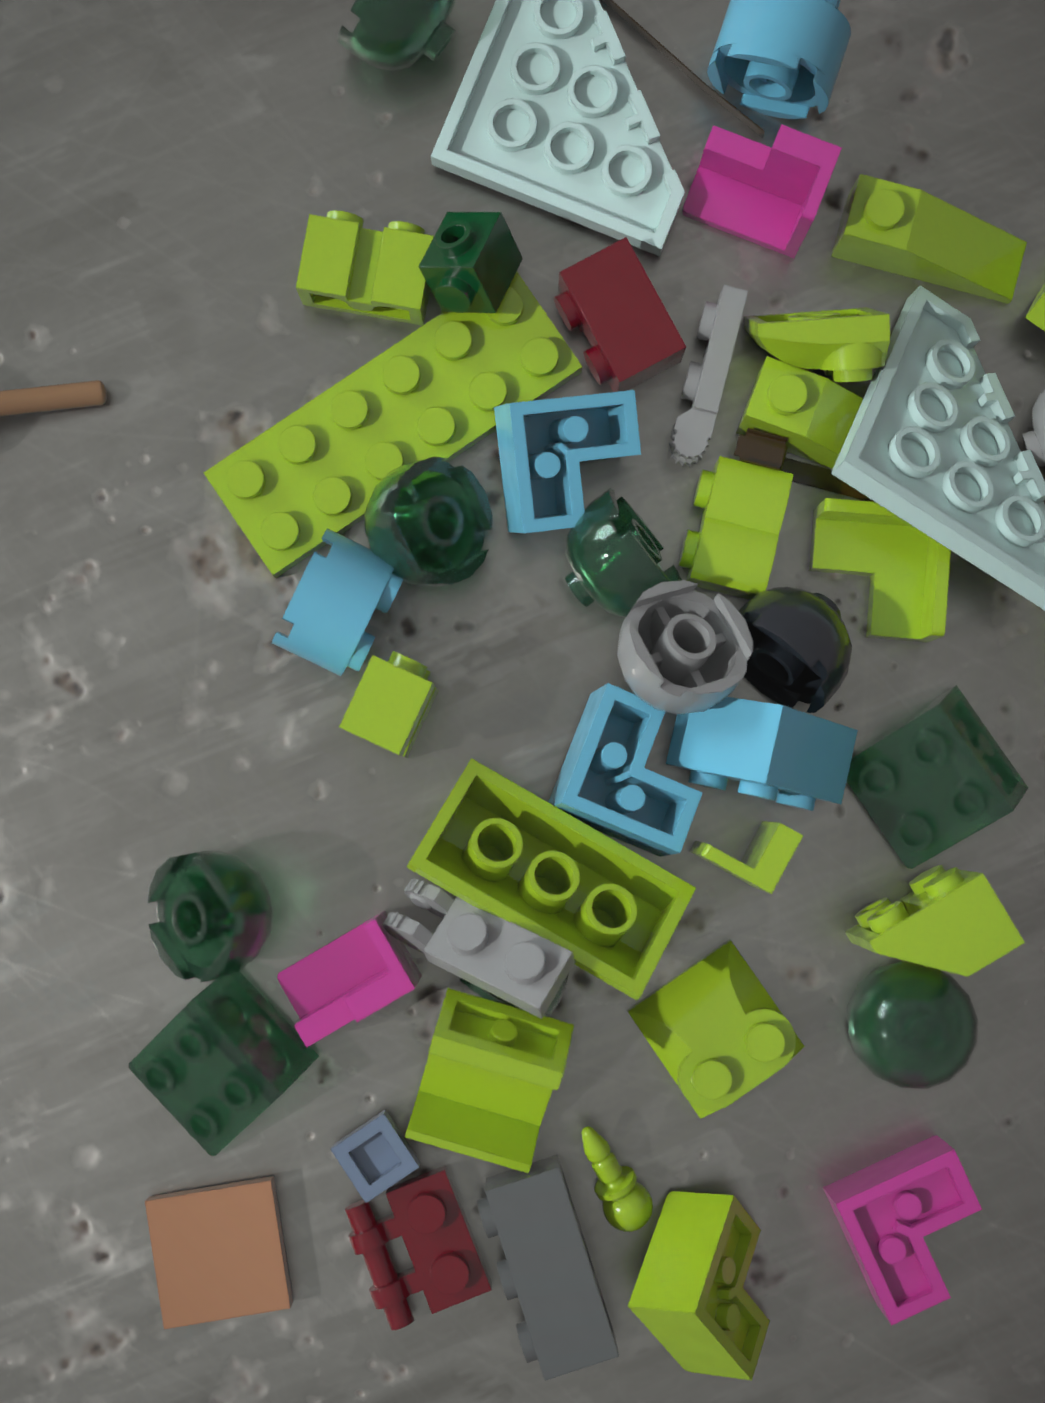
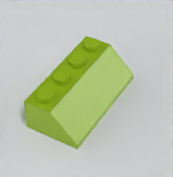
(553, 877)

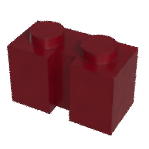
(620, 316)

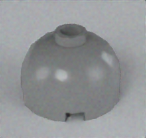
(683, 648)

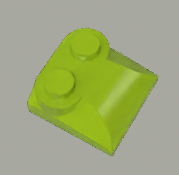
(836, 341)
(716, 1030)

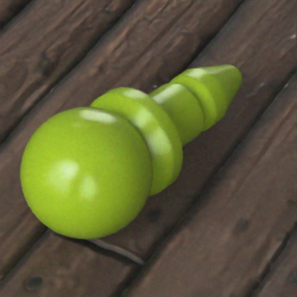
(625, 1201)

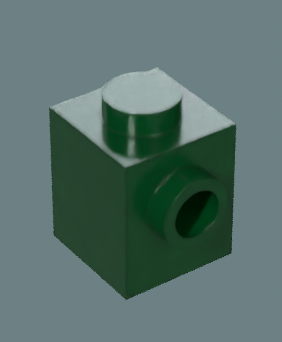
(471, 262)

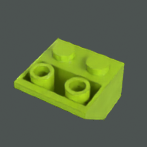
(943, 924)

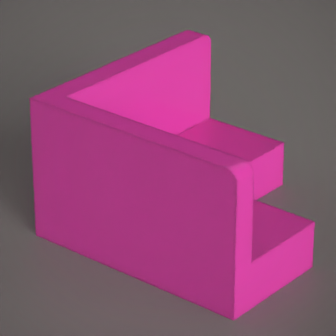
(762, 189)
(348, 979)
(890, 1211)

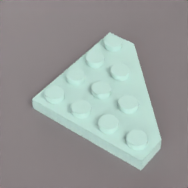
(561, 123)
(941, 449)

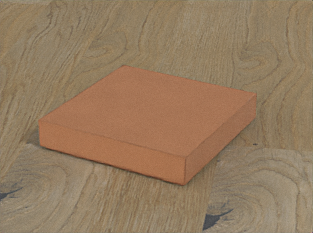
(218, 1252)

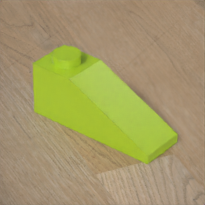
(926, 240)
(803, 408)

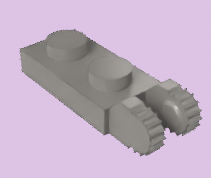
(707, 380)
(484, 949)

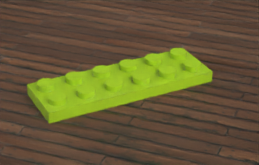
(406, 405)

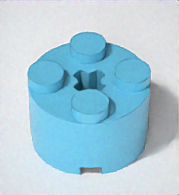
(780, 54)
(336, 605)

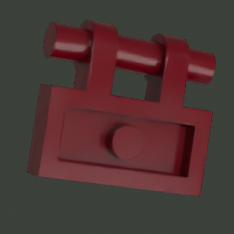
(437, 1241)

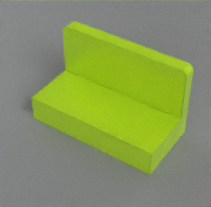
(762, 861)

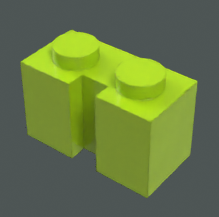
(364, 268)
(391, 703)

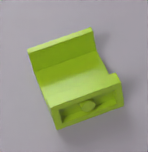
(489, 1080)

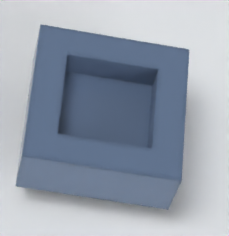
(375, 1156)

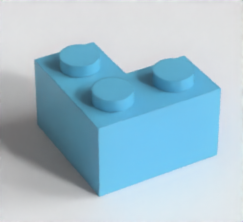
(543, 448)
(766, 750)
(607, 780)

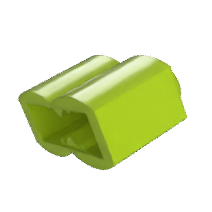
(737, 527)

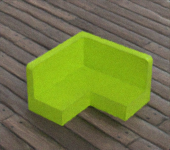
(903, 565)
(694, 1285)

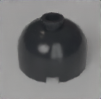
(797, 646)

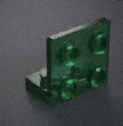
(935, 780)
(222, 1061)

